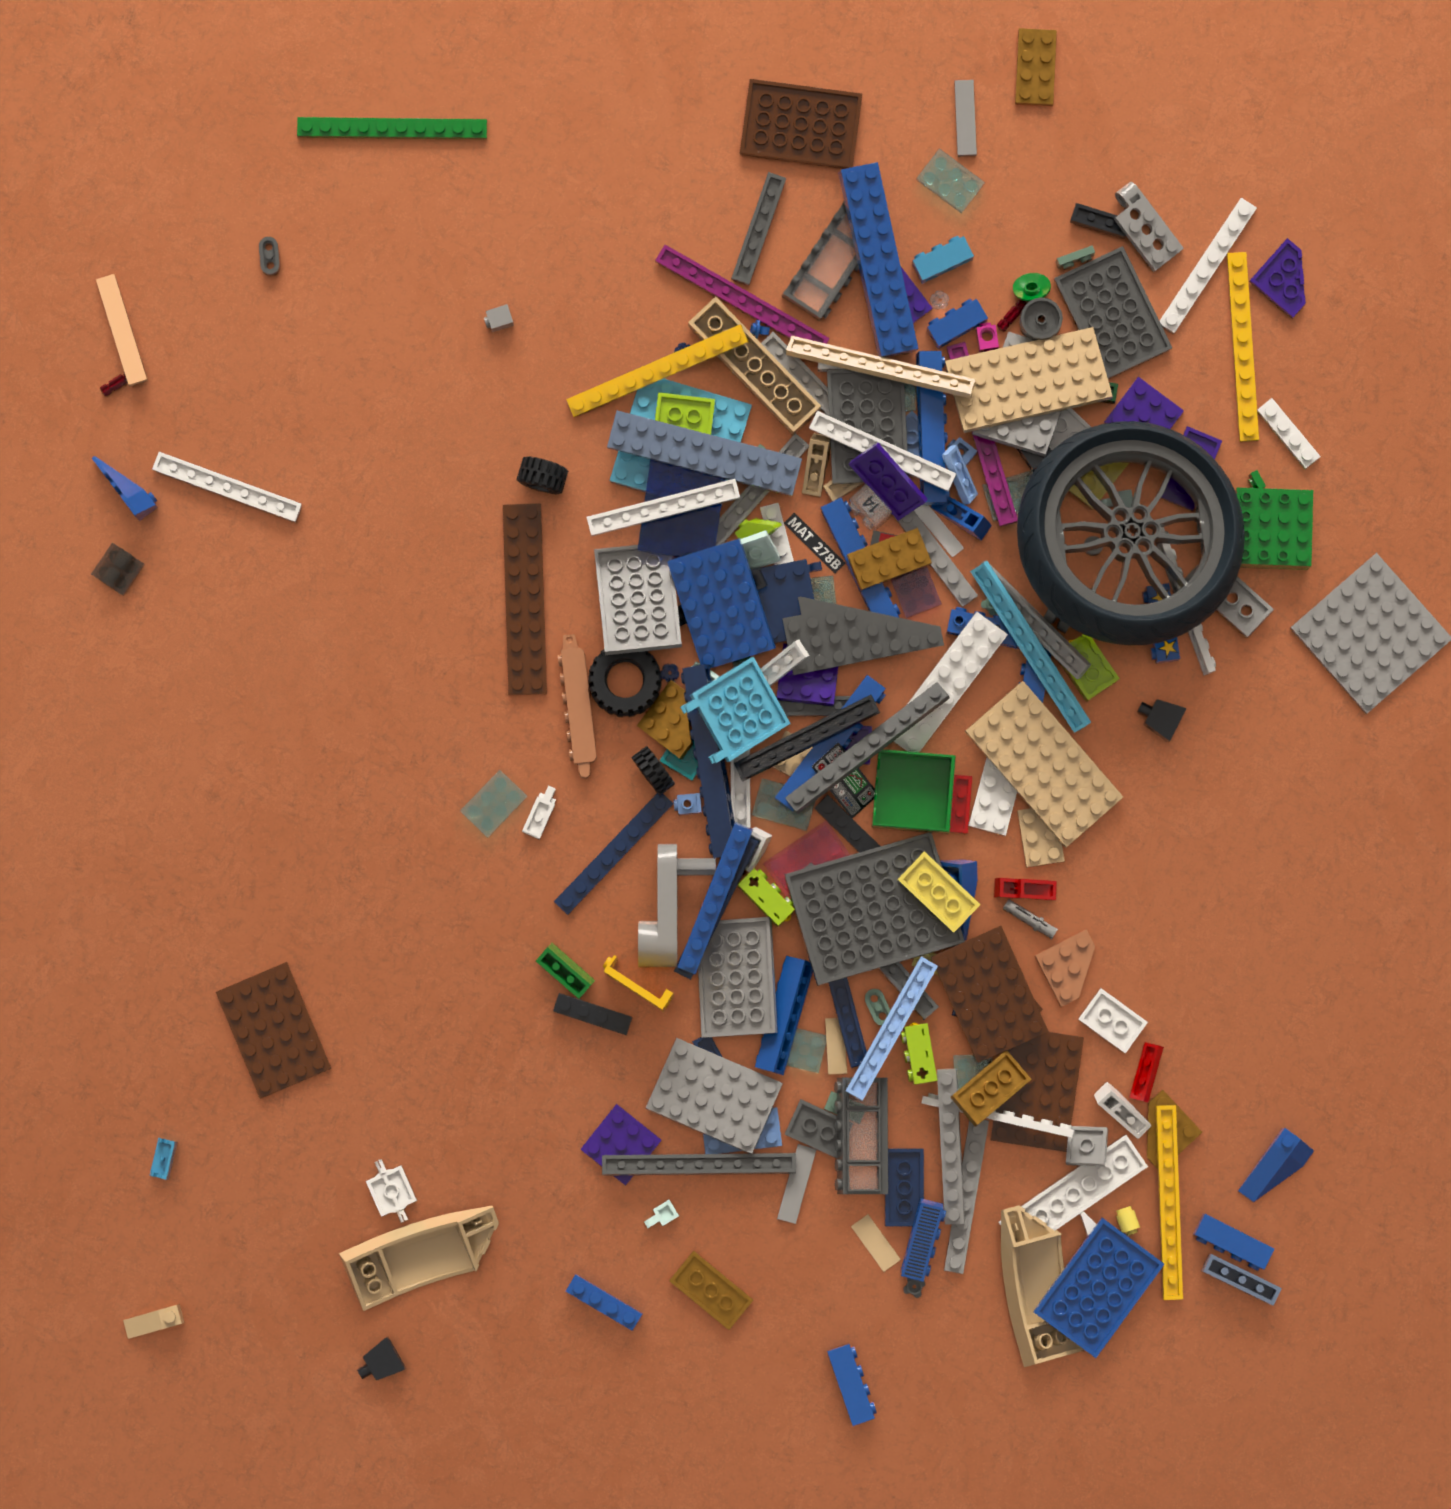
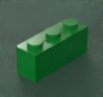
(565, 970)

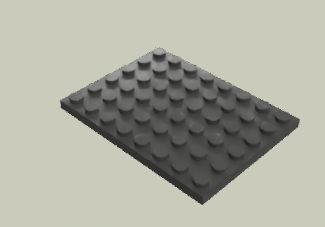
(860, 913)

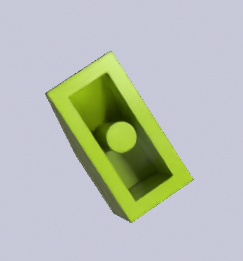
(756, 526)

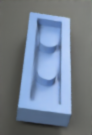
(962, 481)

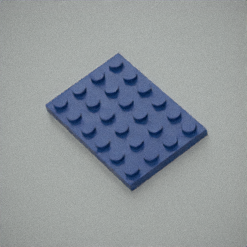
(721, 604)
(1098, 1287)

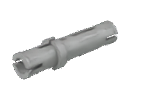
(1030, 919)

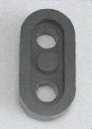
(270, 256)

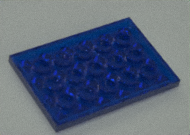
(682, 532)

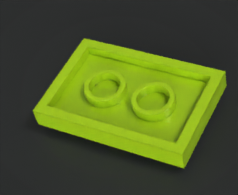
(686, 411)

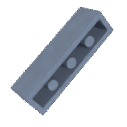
(1241, 1279)

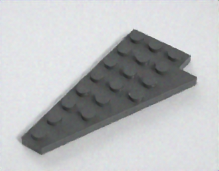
(848, 635)

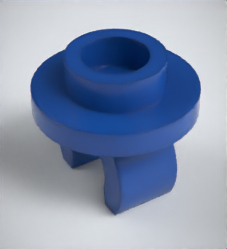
(756, 329)

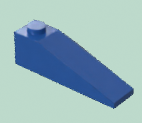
(133, 495)
(966, 875)
(1279, 1162)

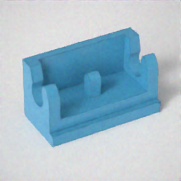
(163, 1158)

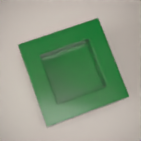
(1255, 480)

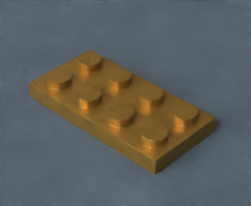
(1035, 67)
(889, 559)
(990, 1088)
(711, 1290)

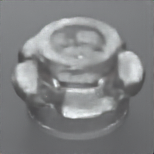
(939, 295)

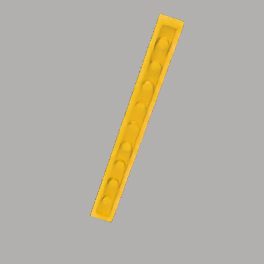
(1242, 347)
(657, 370)
(1169, 1202)

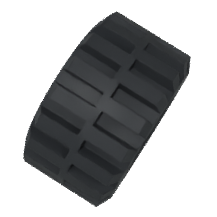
(542, 475)

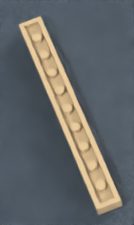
(880, 367)

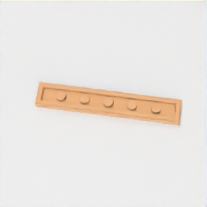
(121, 330)

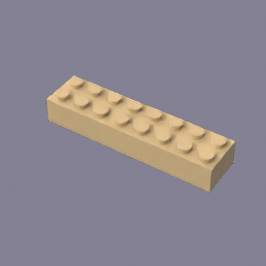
(758, 369)

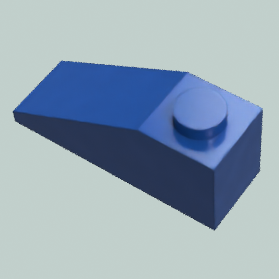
(964, 518)

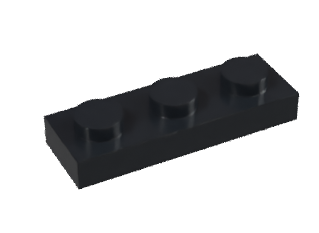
(1096, 220)

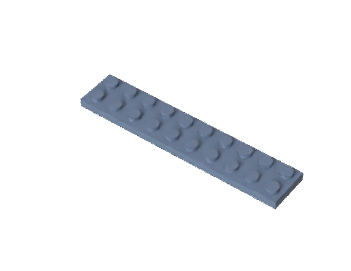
(704, 453)

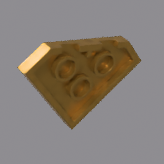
(667, 722)
(1186, 1129)

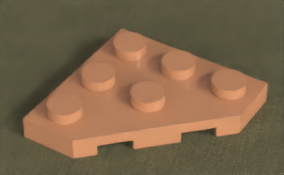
(1067, 966)

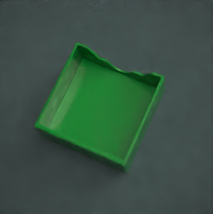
(1277, 528)
(913, 791)

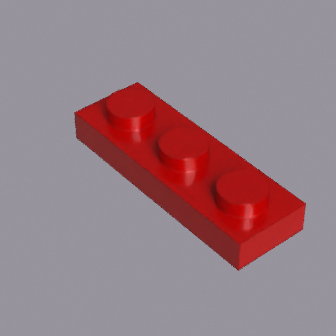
(960, 804)
(1146, 1072)

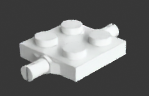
(391, 1190)

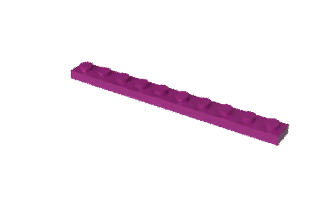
(736, 296)
(990, 463)

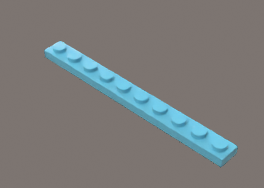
(1030, 646)

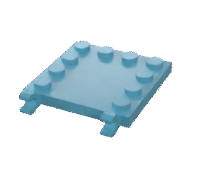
(738, 710)

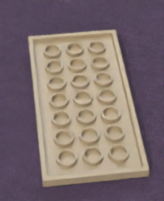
(1031, 379)
(1044, 764)

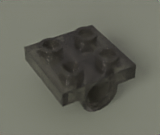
(117, 569)

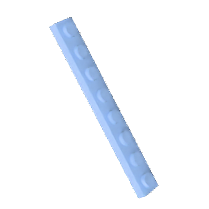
(891, 1028)

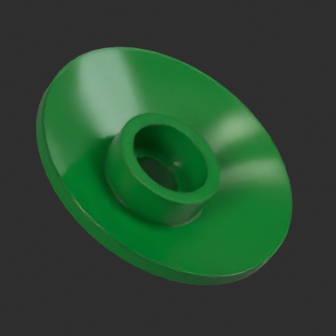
(1031, 286)

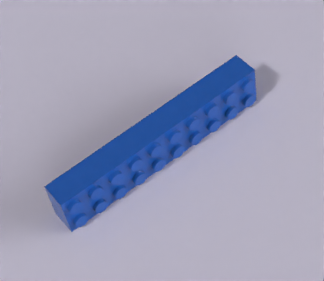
(878, 260)

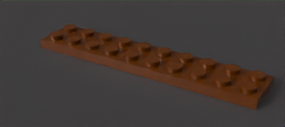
(524, 599)

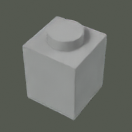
(498, 318)

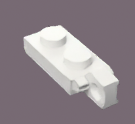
(540, 813)

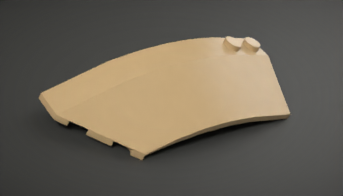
(418, 1254)
(1030, 1266)

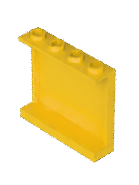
(661, 1003)

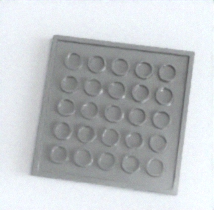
(1371, 633)

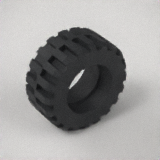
(625, 706)

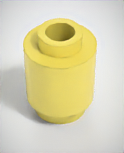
(1127, 1220)

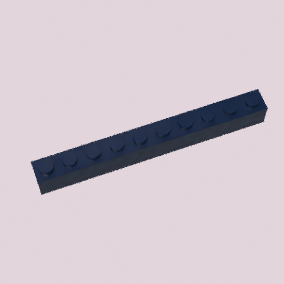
(713, 776)

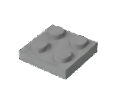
(1087, 1146)

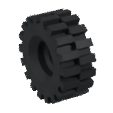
(653, 770)

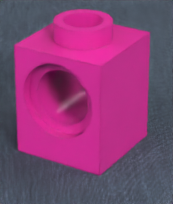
(983, 345)

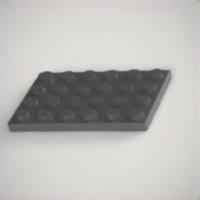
(1114, 303)
(869, 405)

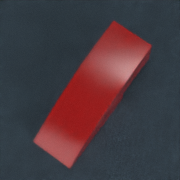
(1025, 889)

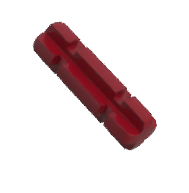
(1011, 315)
(114, 384)

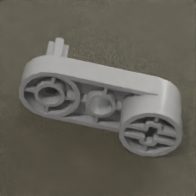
(659, 938)

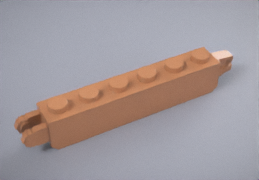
(578, 704)

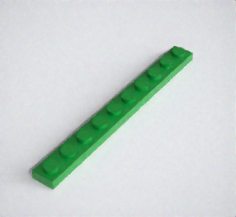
(391, 128)

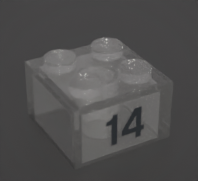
(870, 508)

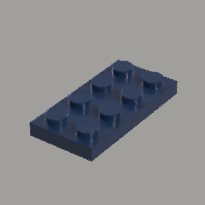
(904, 1186)

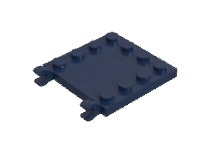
(781, 595)

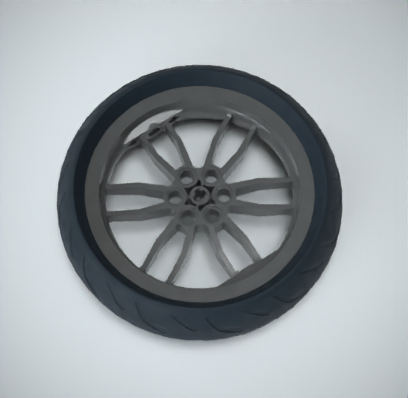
(1044, 547)

